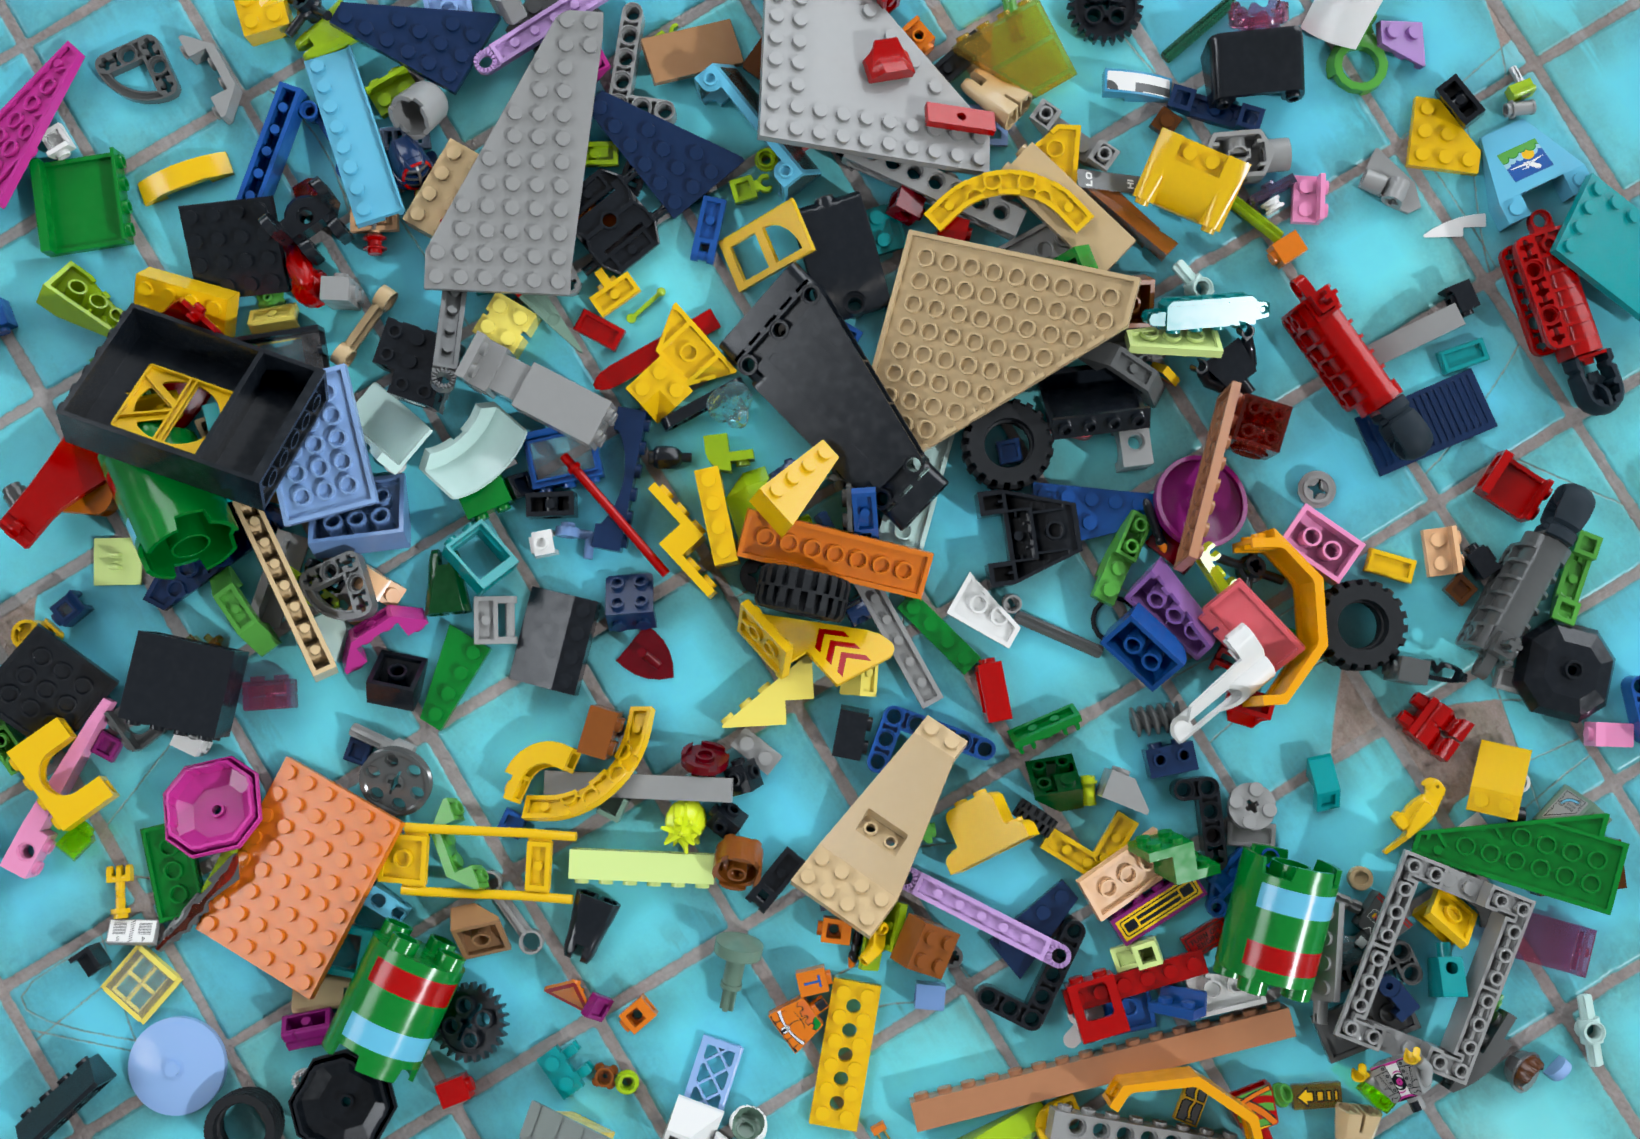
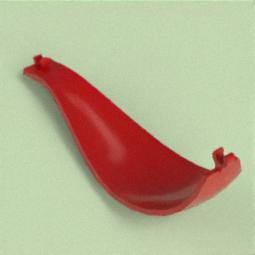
(75, 471)

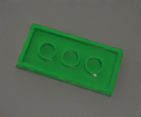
(171, 872)

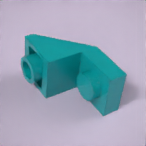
(1323, 778)

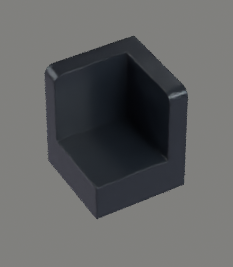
(92, 959)

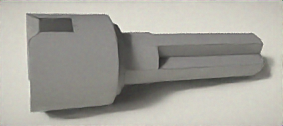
(378, 740)

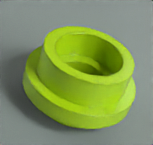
(762, 153)
(627, 1089)

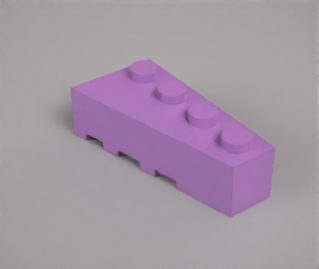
(1173, 606)

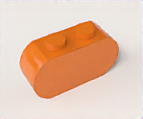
(96, 503)

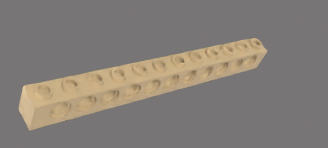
(283, 585)

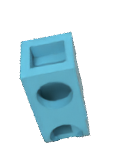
(387, 903)

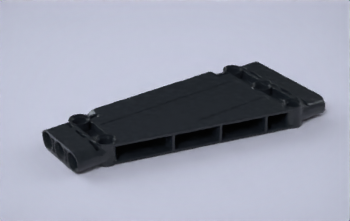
(832, 393)

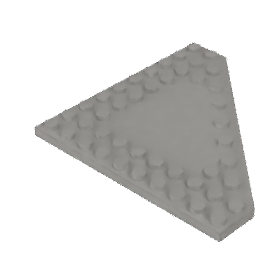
(822, 100)

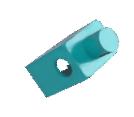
(1446, 973)

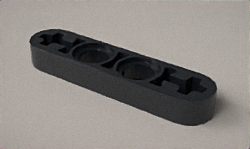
(689, 411)

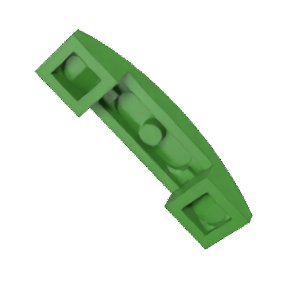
(1572, 577)

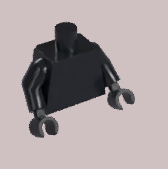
(1236, 364)

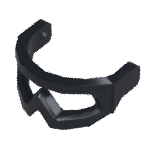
(313, 562)
(1458, 677)

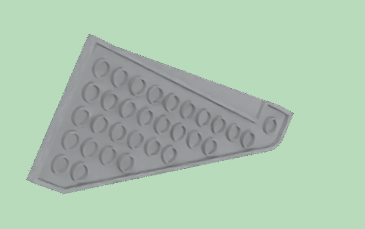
(522, 197)

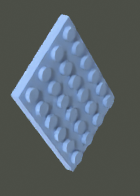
(333, 463)

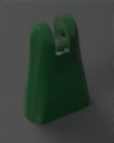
(445, 589)

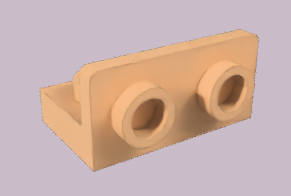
(1442, 551)

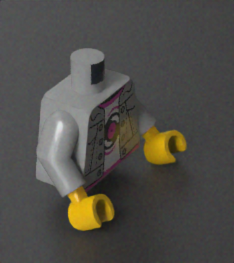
(1399, 1077)

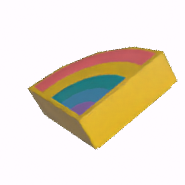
(1166, 373)

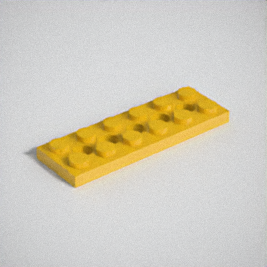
(830, 1063)

